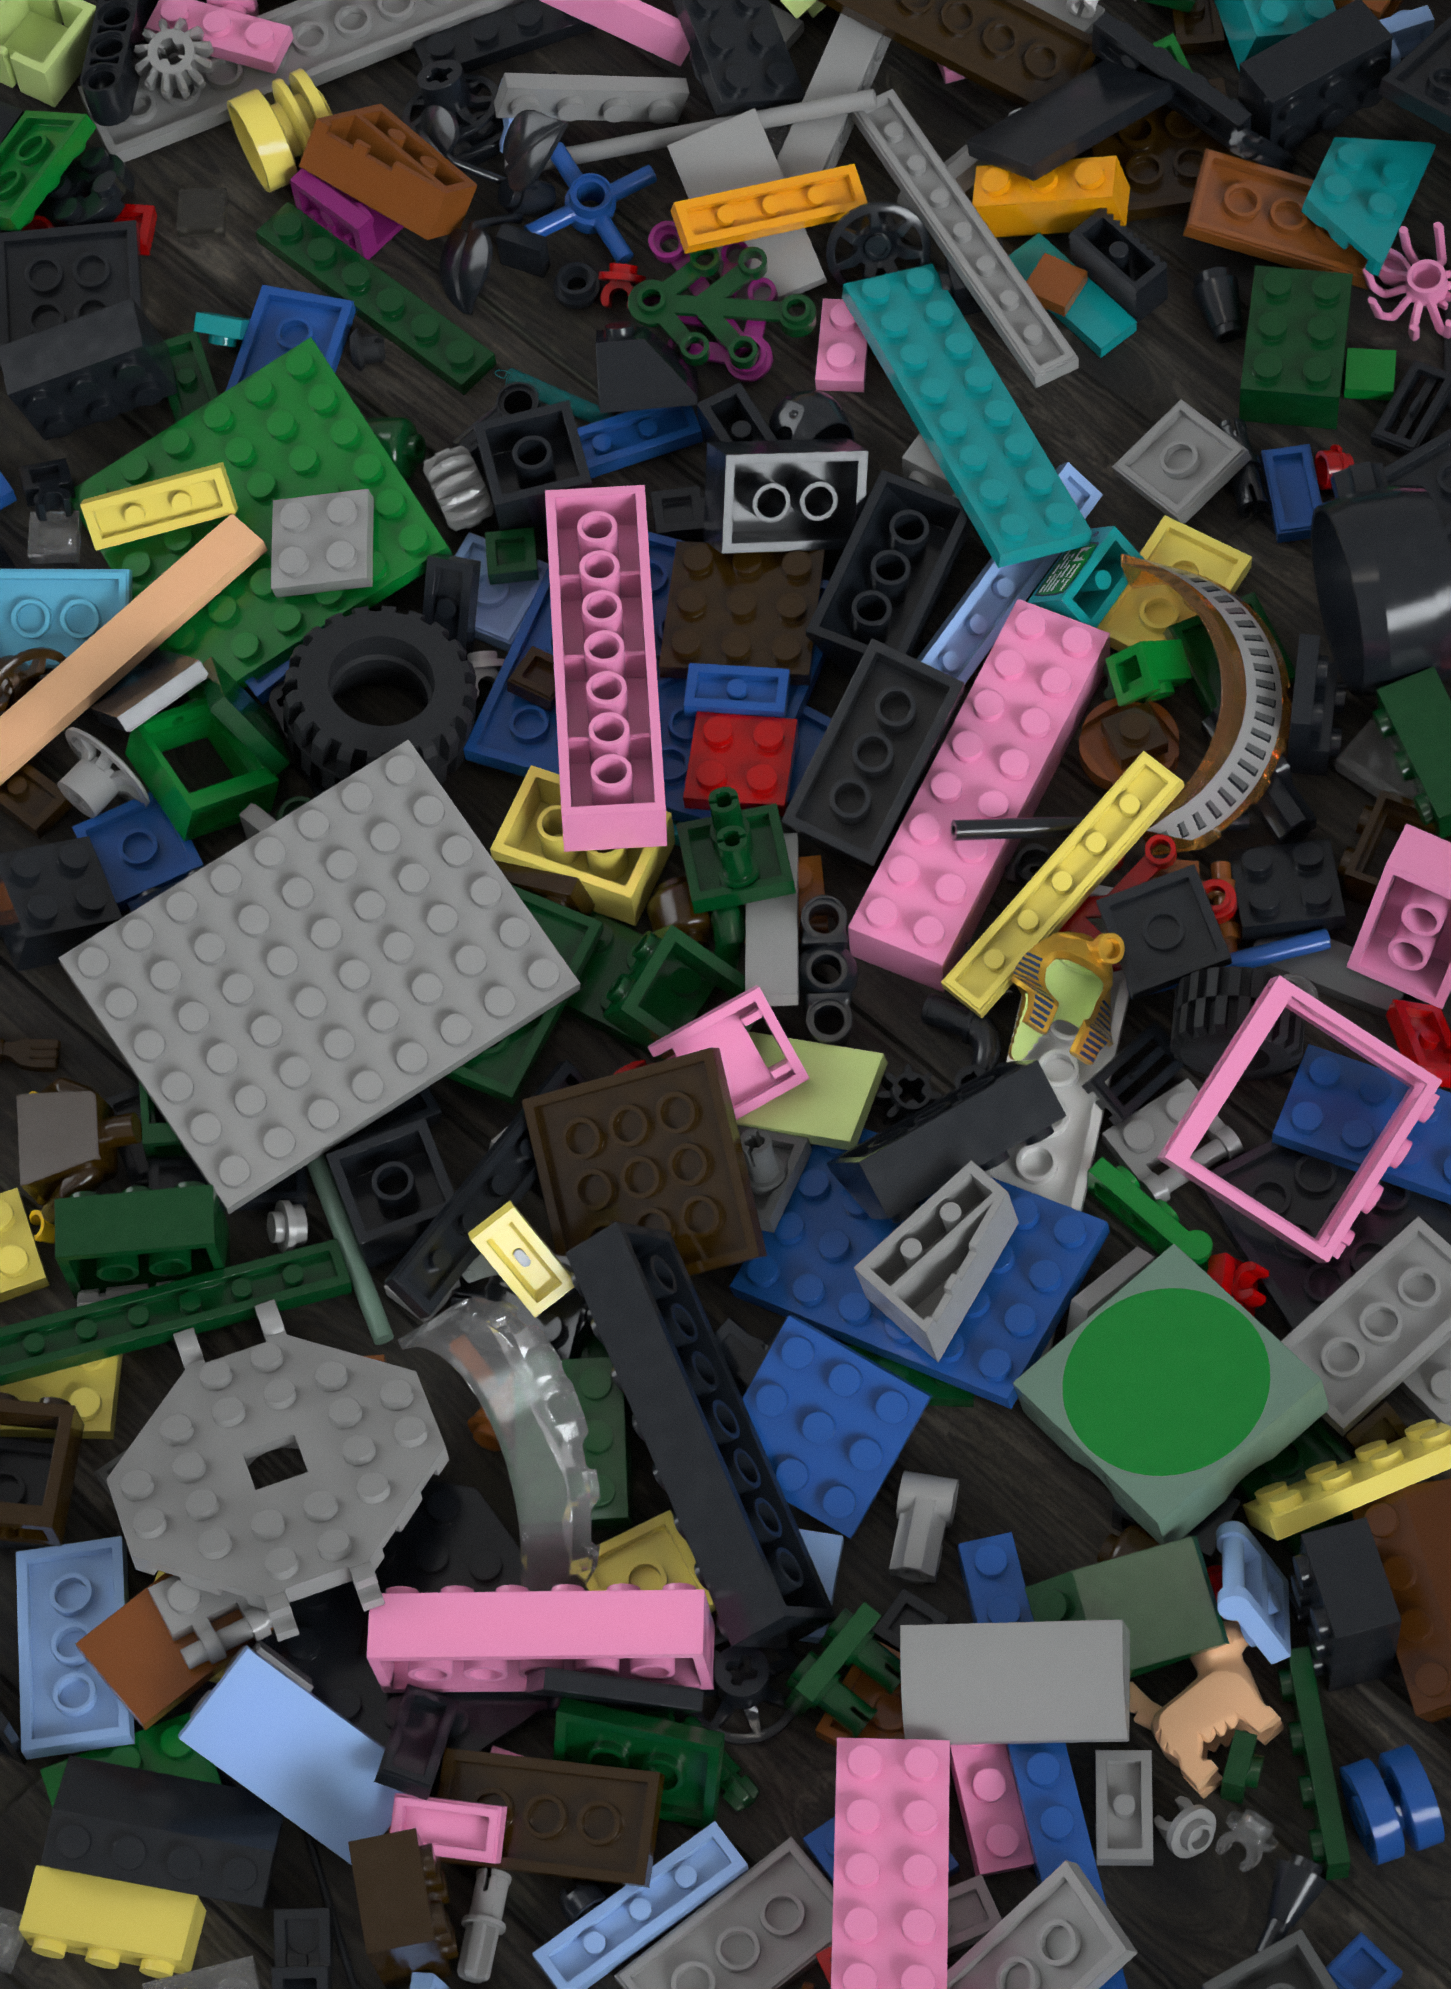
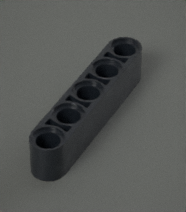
(110, 59)

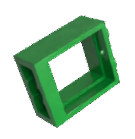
(212, 806)

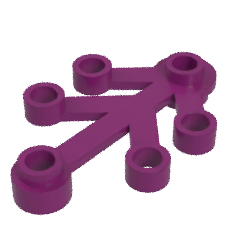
(754, 329)

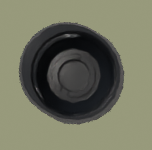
(810, 416)

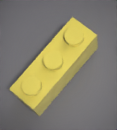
(112, 1922)

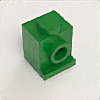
(1148, 670)

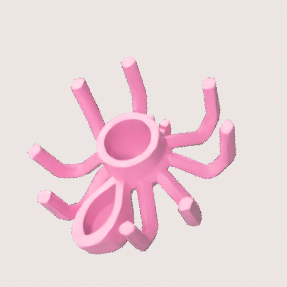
(1423, 282)

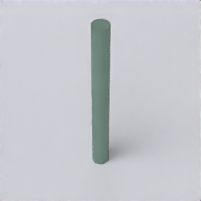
(351, 1252)

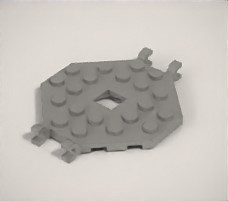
(189, 1488)

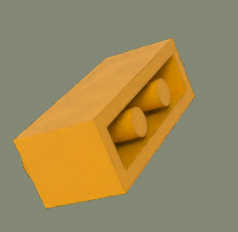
(1052, 202)

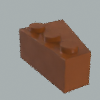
(389, 170)

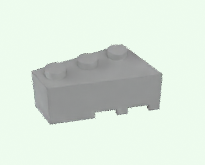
(940, 1258)

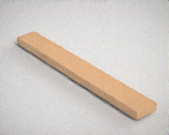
(125, 641)

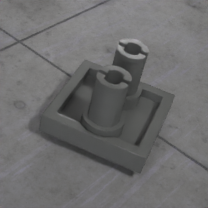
(774, 1170)

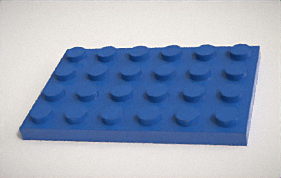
(1006, 1327)

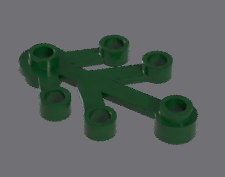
(715, 306)

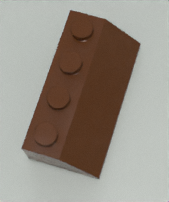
(1415, 1550)

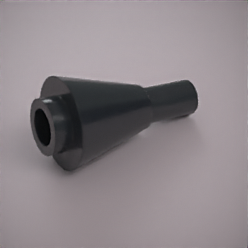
(1293, 1891)

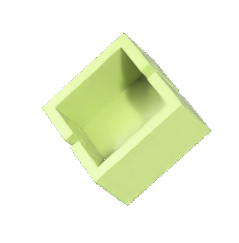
(39, 49)

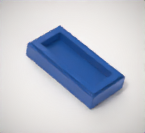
(1291, 490)

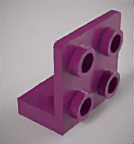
(342, 215)

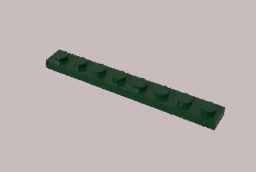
(158, 1312)

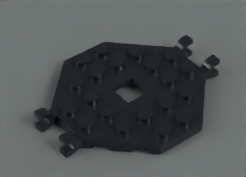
(445, 1543)

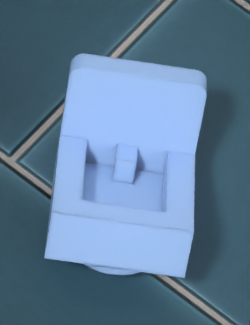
(1408, 31)

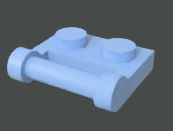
(1253, 1592)

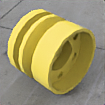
(279, 131)

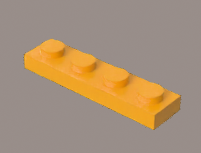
(767, 208)

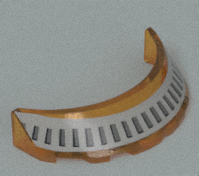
(1252, 712)

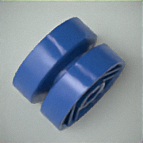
(1392, 1804)

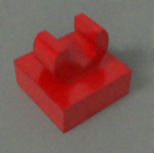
(1238, 1279)

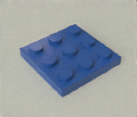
(830, 1423)

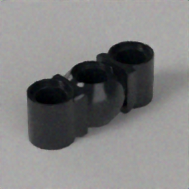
(829, 950)

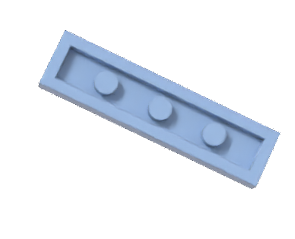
(641, 1914)

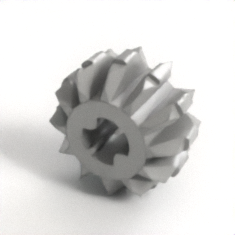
(192, 55)
(458, 488)

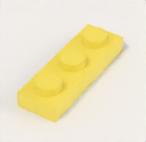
(159, 506)

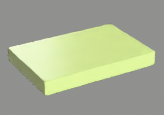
(830, 1104)

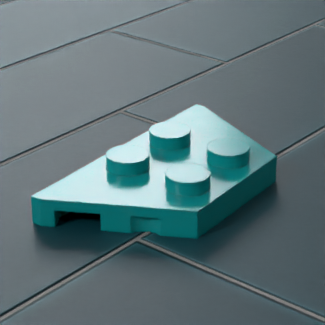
(1367, 192)

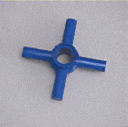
(595, 188)

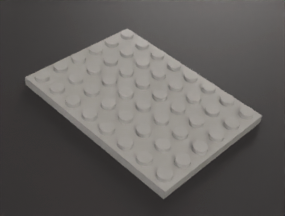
(319, 975)

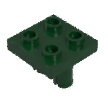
(734, 854)
(817, 1678)

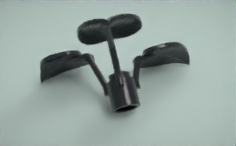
(527, 151)

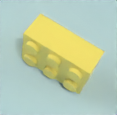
(614, 878)

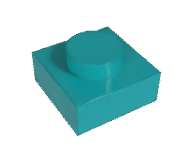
(222, 328)

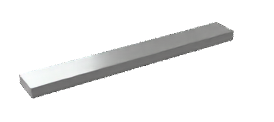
(966, 240)

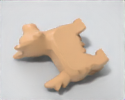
(1208, 1712)

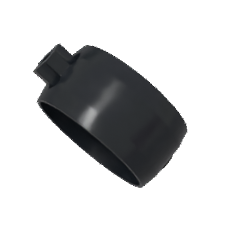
(1382, 579)

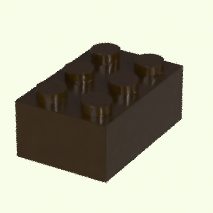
(403, 1907)

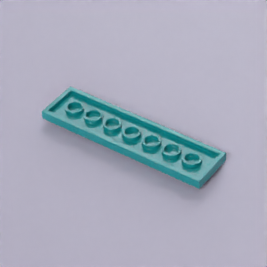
(966, 416)

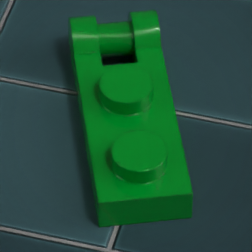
(1149, 1219)

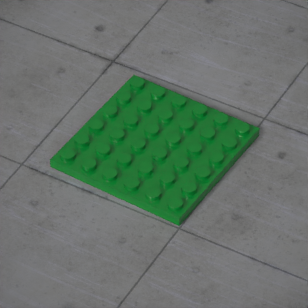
(279, 438)

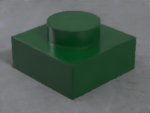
(511, 556)
(1242, 1767)

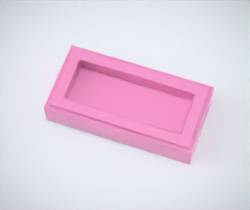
(453, 1826)

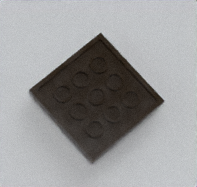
(652, 1154)

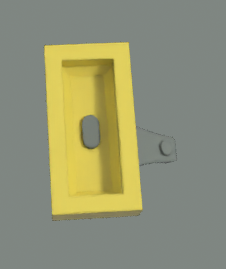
(520, 1257)

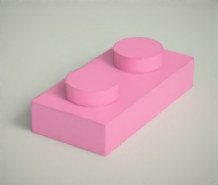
(840, 350)

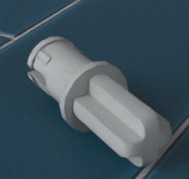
(483, 1925)

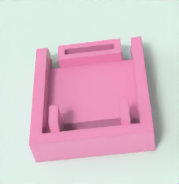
(747, 1076)

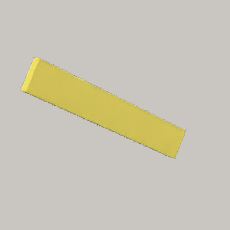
(1063, 882)

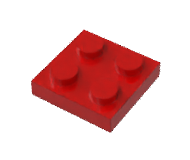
(743, 754)

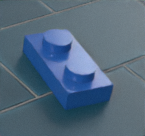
(736, 690)

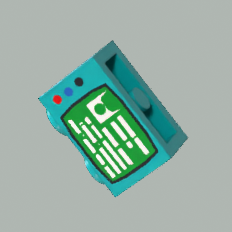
(1087, 579)

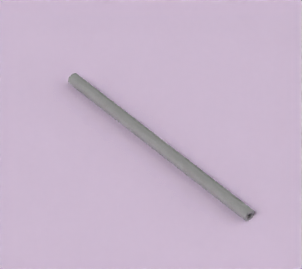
(769, 118)

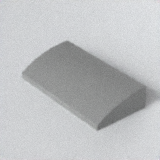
(1016, 1682)

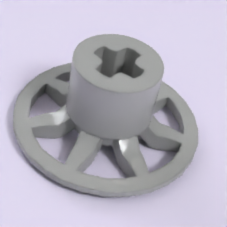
(92, 780)

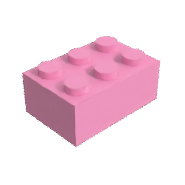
(1409, 920)

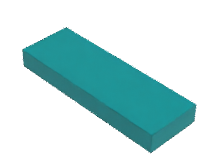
(1094, 314)

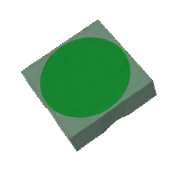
(1171, 1395)

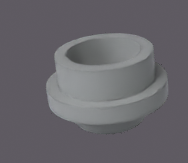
(287, 1225)

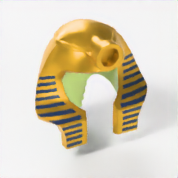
(1067, 981)

